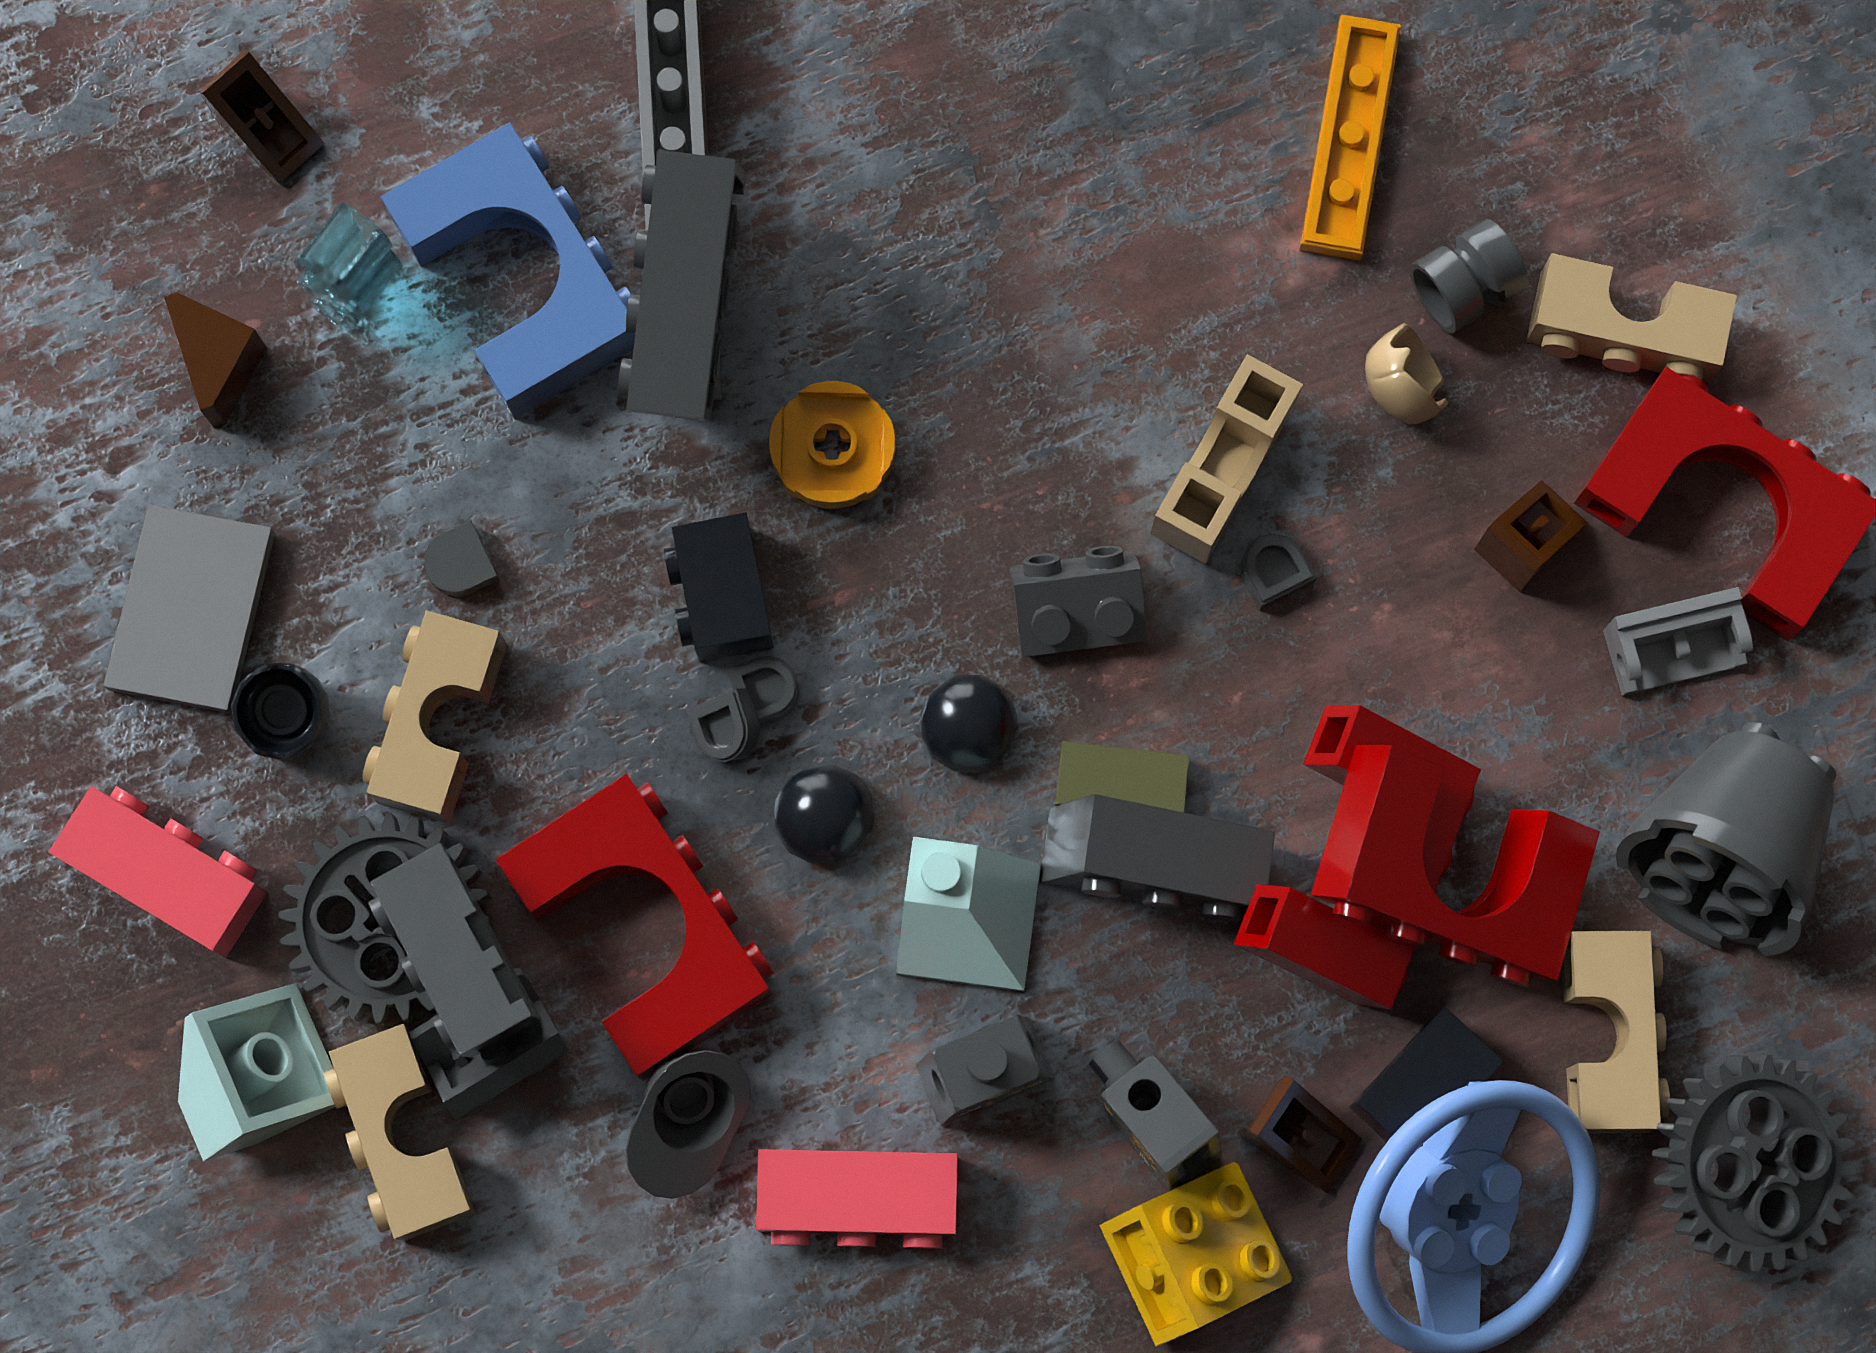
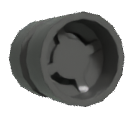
(1461, 280)

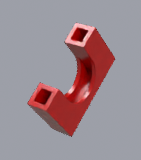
(1815, 510)
(622, 835)
(1379, 872)
(1302, 932)

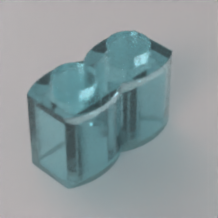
(347, 266)

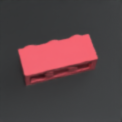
(160, 868)
(856, 1196)

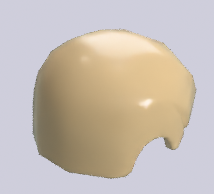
(1404, 376)

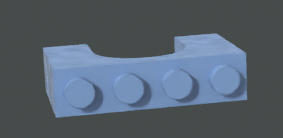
(503, 186)

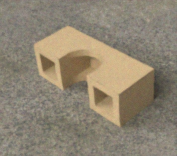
(1577, 317)
(1226, 459)
(444, 663)
(1619, 977)
(374, 1082)

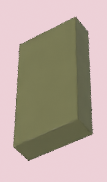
(1123, 774)

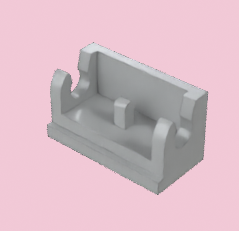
(1679, 641)

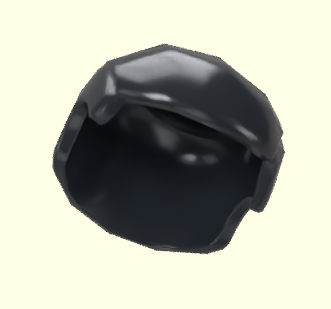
(280, 710)
(968, 723)
(823, 814)

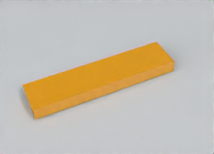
(1350, 137)

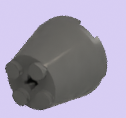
(1736, 842)

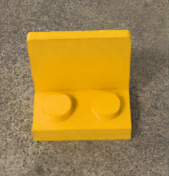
(1196, 1253)

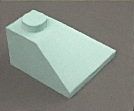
(967, 915)
(251, 1071)

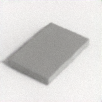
(189, 609)

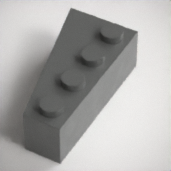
(681, 284)

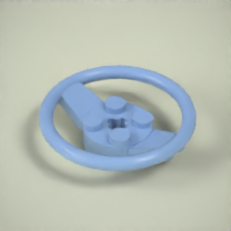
(1456, 1209)

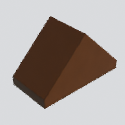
(260, 117)
(217, 354)
(1529, 535)
(1302, 1134)

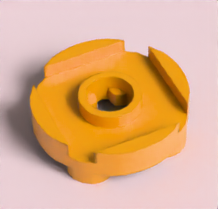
(856, 472)

